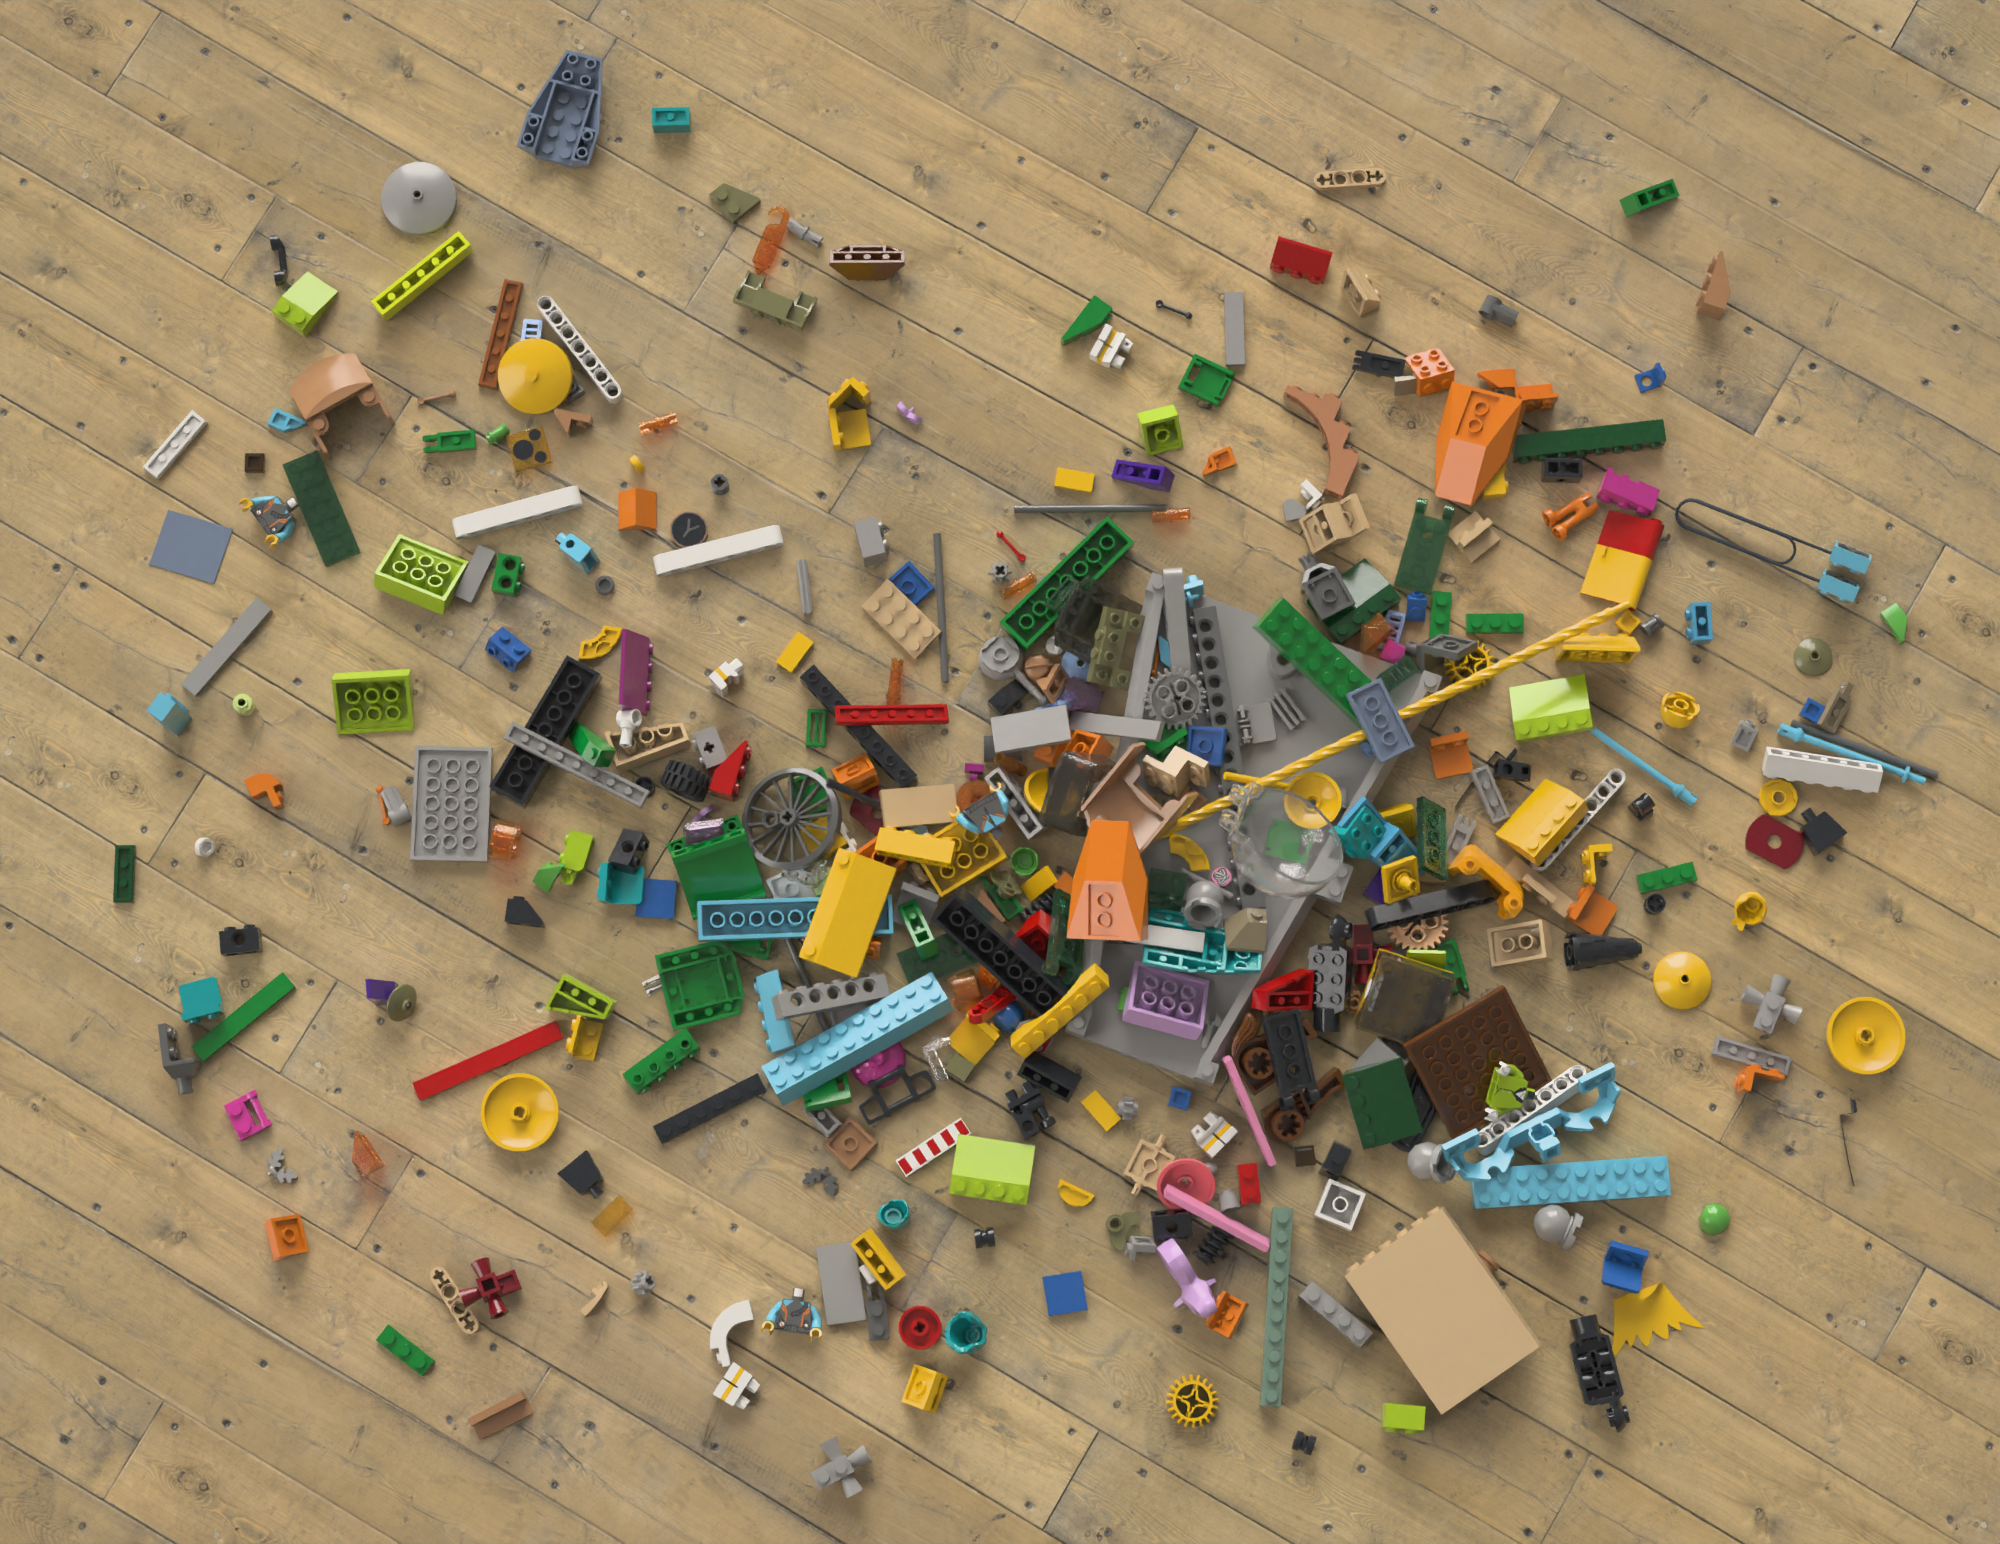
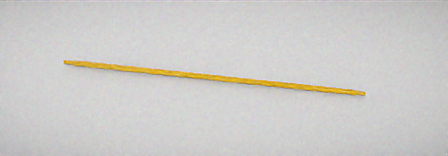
(1409, 711)

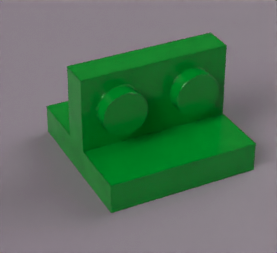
(1169, 739)

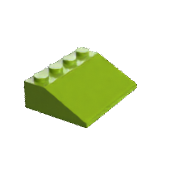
(420, 574)
(373, 701)
(1551, 709)
(992, 1169)

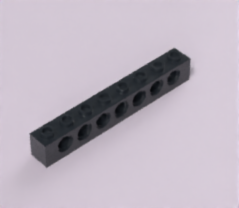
(864, 735)

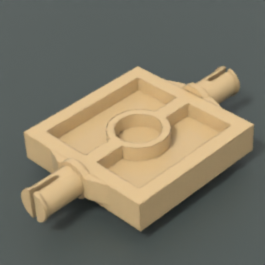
(1147, 1164)

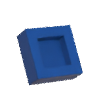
(1812, 711)
(1179, 1098)

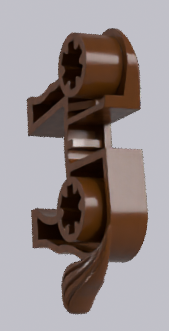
(1256, 1072)

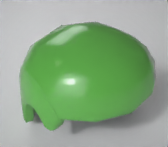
(1024, 861)
(1714, 1219)

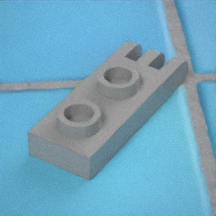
(1458, 837)

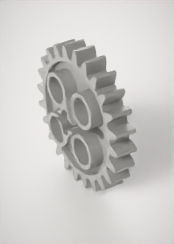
(1158, 704)

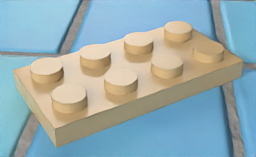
(901, 619)

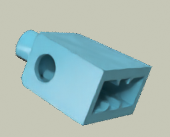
(577, 552)

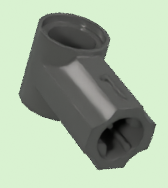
(1494, 309)

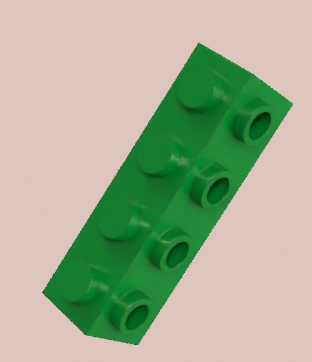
(661, 1061)

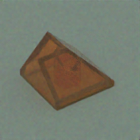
(1375, 633)
(364, 1155)

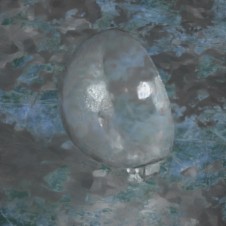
(1281, 842)

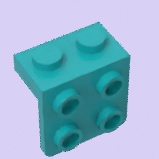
(1361, 834)
(620, 887)
(201, 1000)

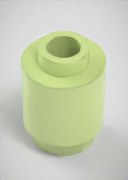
(246, 709)

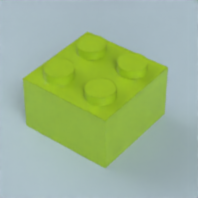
(1404, 1417)

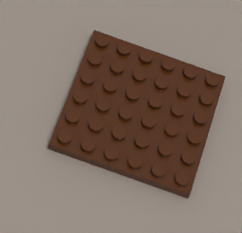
(1461, 1054)

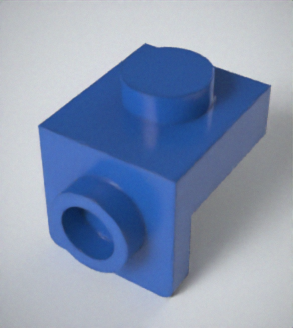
(1416, 606)

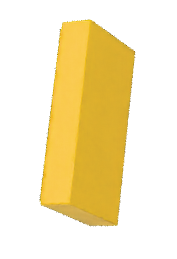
(1074, 480)
(794, 652)
(1039, 883)
(1101, 1110)

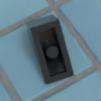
(1007, 698)
(521, 913)

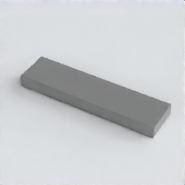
(1234, 329)
(1749, 1054)

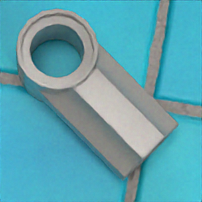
(397, 808)

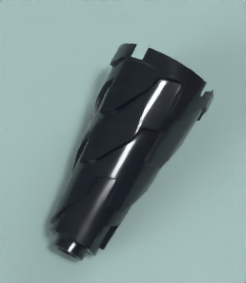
(1593, 950)

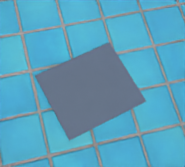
(190, 546)

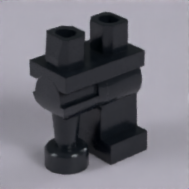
(1025, 1106)

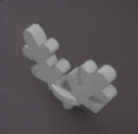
(274, 1163)

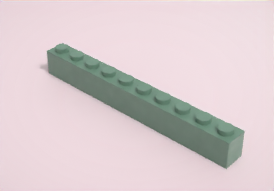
(1276, 1307)

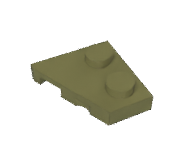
(733, 202)

